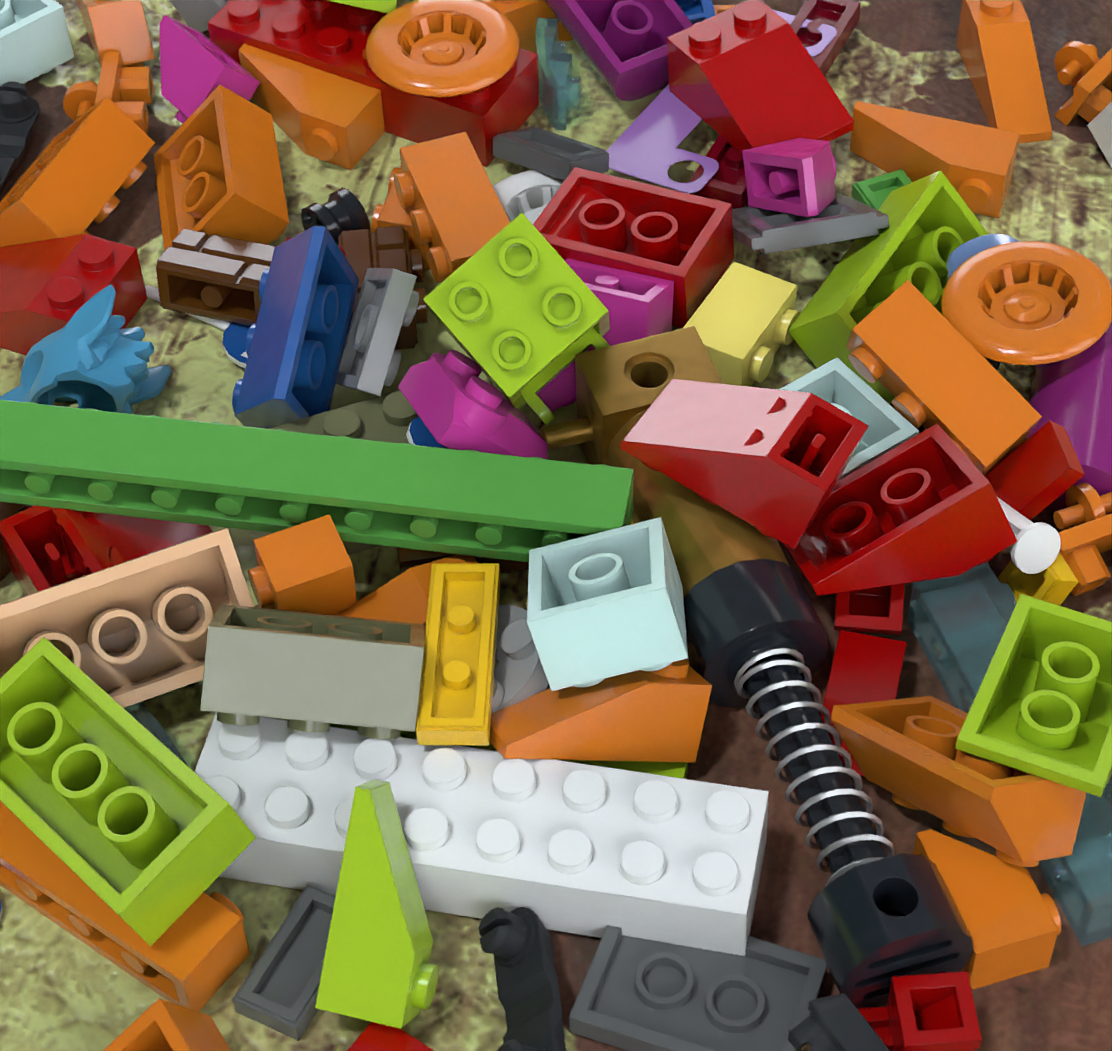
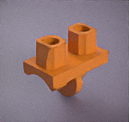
(1081, 68)
(126, 86)
(1088, 537)

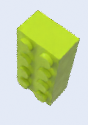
(109, 794)

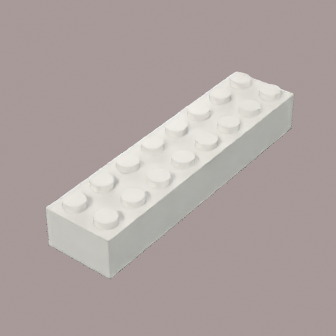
(495, 832)

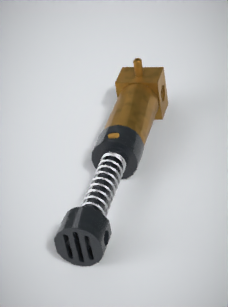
(759, 647)

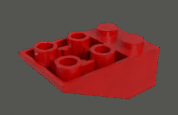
(749, 450)
(64, 544)

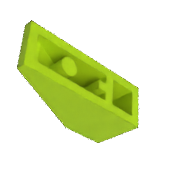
(378, 926)

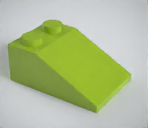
(1047, 698)

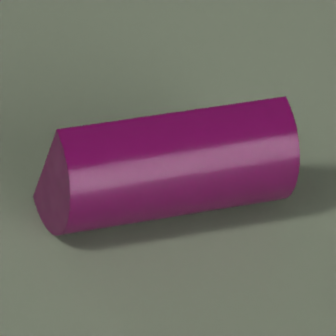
(624, 40)
(1080, 399)

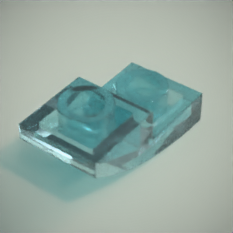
(557, 86)

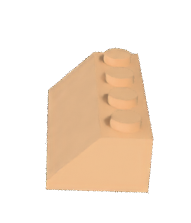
(135, 623)

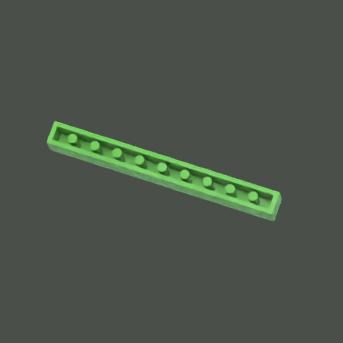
(285, 478)

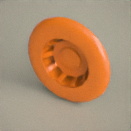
(442, 47)
(1014, 304)

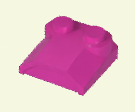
(467, 410)

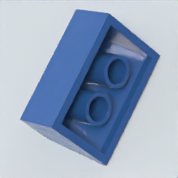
(298, 332)

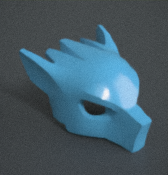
(91, 362)

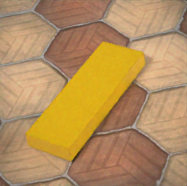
(459, 654)

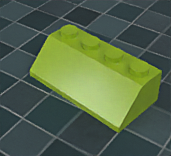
(923, 230)

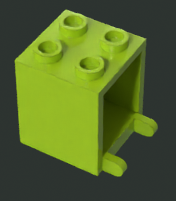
(520, 313)

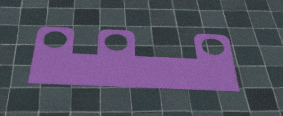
(652, 139)

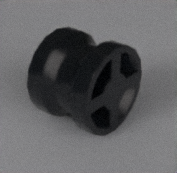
(339, 214)

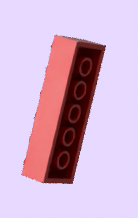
(335, 41)

